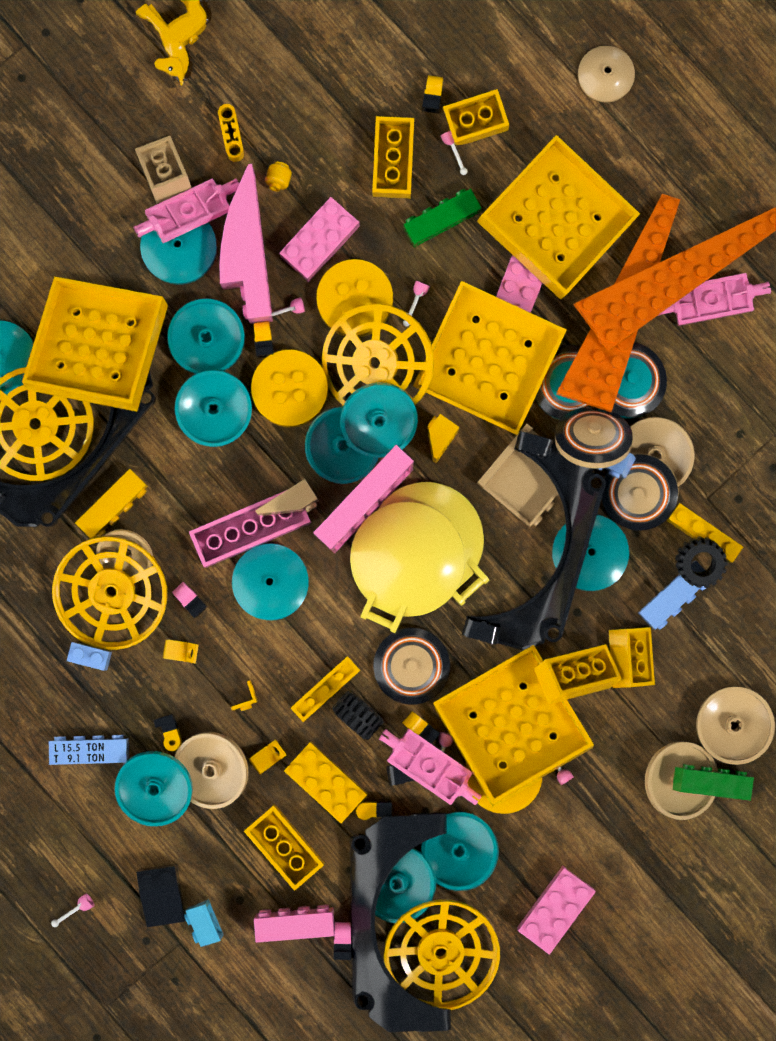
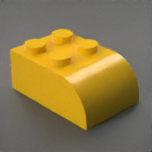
(476, 118)

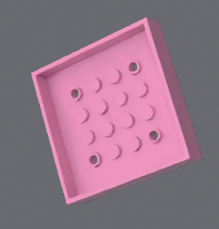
(365, 499)

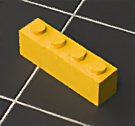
(112, 504)
(696, 526)

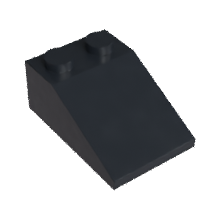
(161, 895)

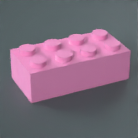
(319, 239)
(556, 909)
(294, 924)

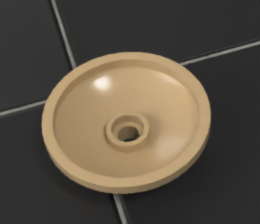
(602, 85)
(112, 546)

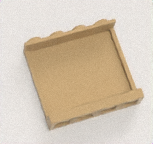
(520, 484)

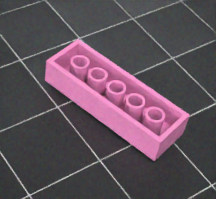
(243, 532)

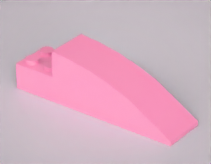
(243, 251)

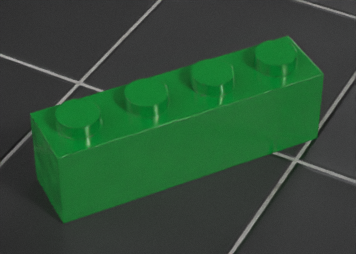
(442, 218)
(713, 783)

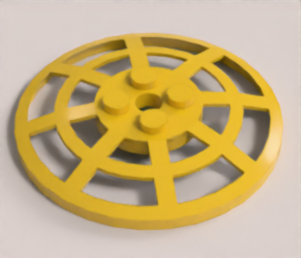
(380, 349)
(44, 434)
(102, 600)
(453, 957)

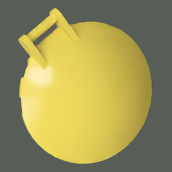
(463, 518)
(406, 561)

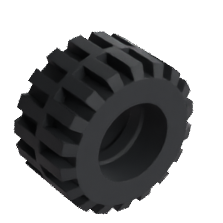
(708, 576)
(357, 715)

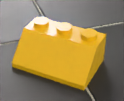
(440, 435)
(632, 656)

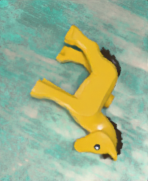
(177, 35)

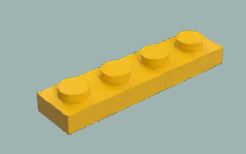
(325, 689)

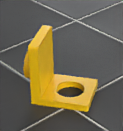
(180, 651)
(247, 705)
(267, 757)

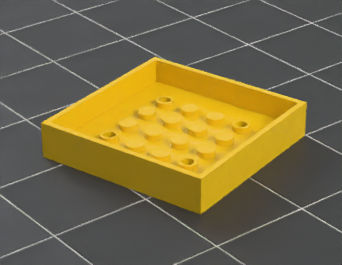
(558, 217)
(95, 343)
(491, 357)
(511, 727)

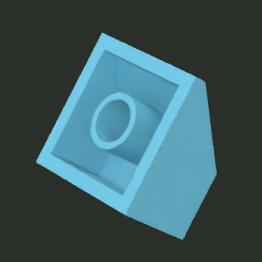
(204, 923)

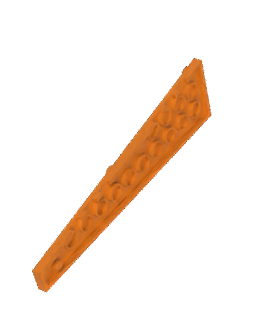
(640, 298)
(596, 372)

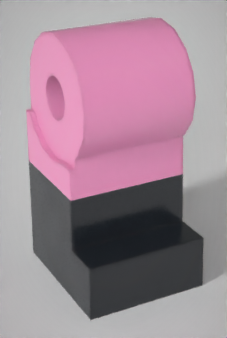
(189, 600)
(342, 941)

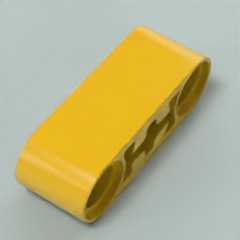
(224, 122)

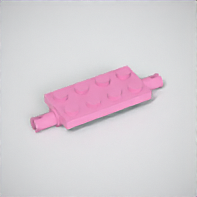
(187, 210)
(519, 286)
(717, 299)
(430, 767)

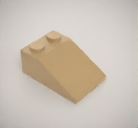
(163, 169)
(295, 499)

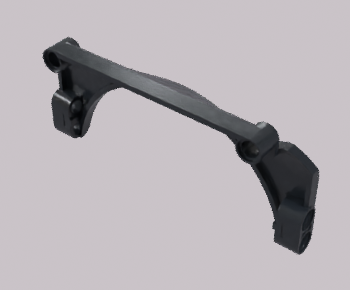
(30, 503)
(550, 606)
(369, 867)

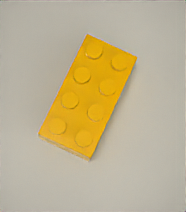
(393, 157)
(577, 674)
(325, 782)
(284, 847)

